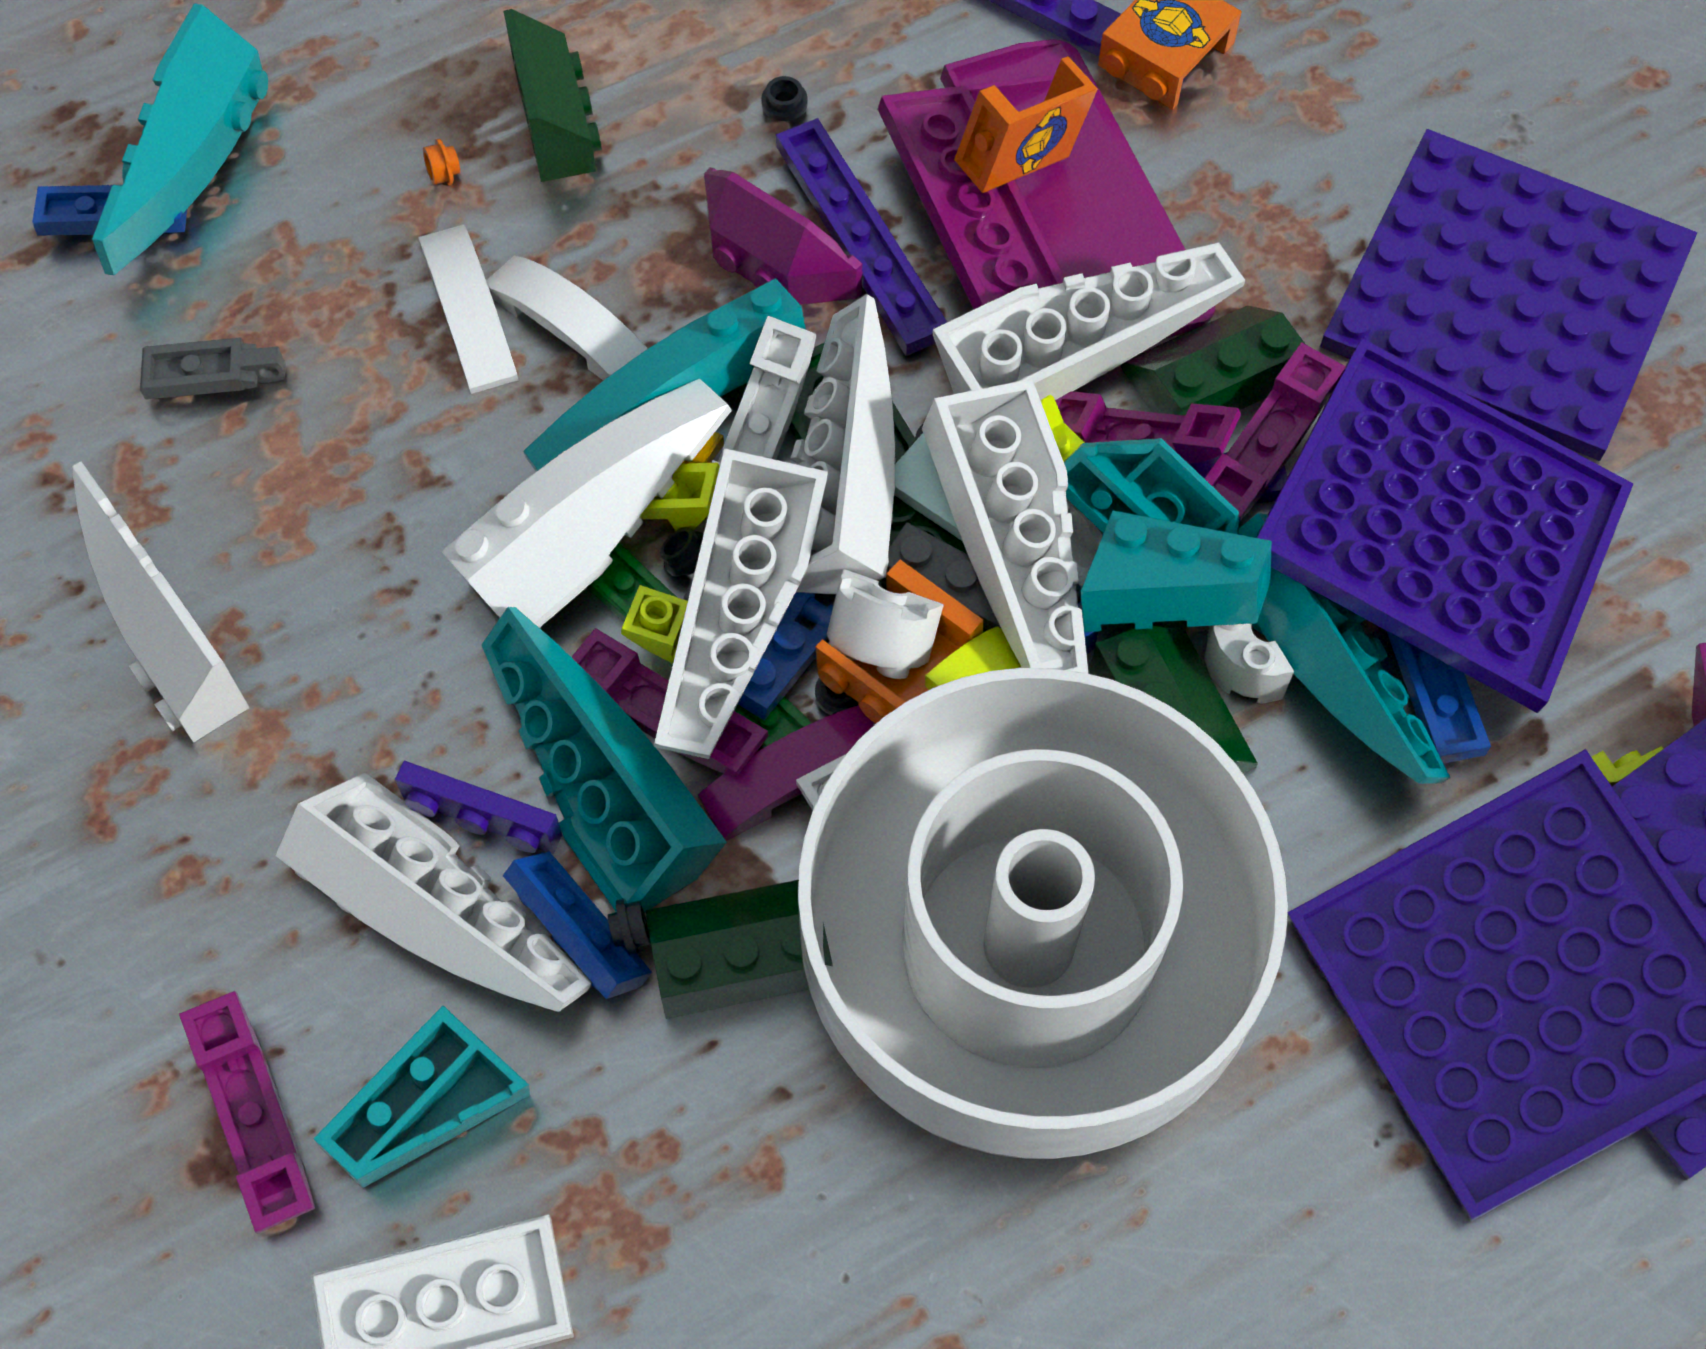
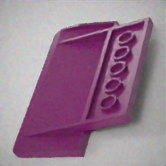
(1046, 224)

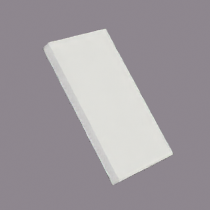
(453, 1294)

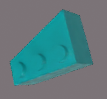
(1174, 573)
(420, 1100)

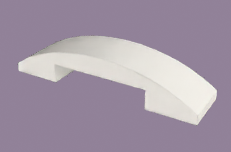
(468, 309)
(566, 313)
(772, 390)

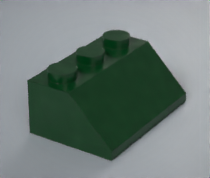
(552, 99)
(1217, 363)
(1169, 669)
(729, 949)

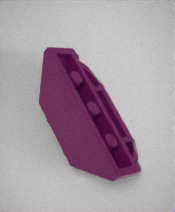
(772, 241)

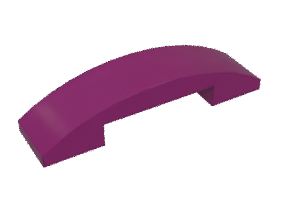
(1275, 428)
(1195, 437)
(642, 698)
(772, 772)
(249, 1111)

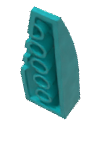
(202, 106)
(708, 348)
(1345, 671)
(617, 793)

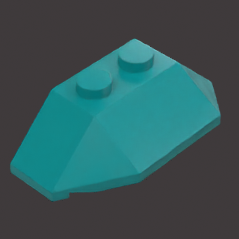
(1144, 481)

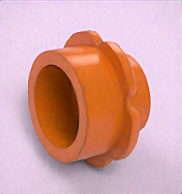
(441, 162)

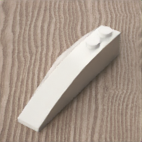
(1084, 325)
(856, 445)
(568, 516)
(1012, 516)
(741, 587)
(154, 621)
(413, 888)

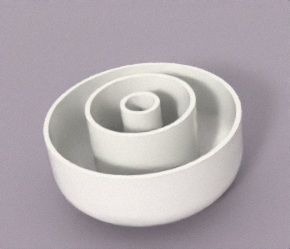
(1039, 911)

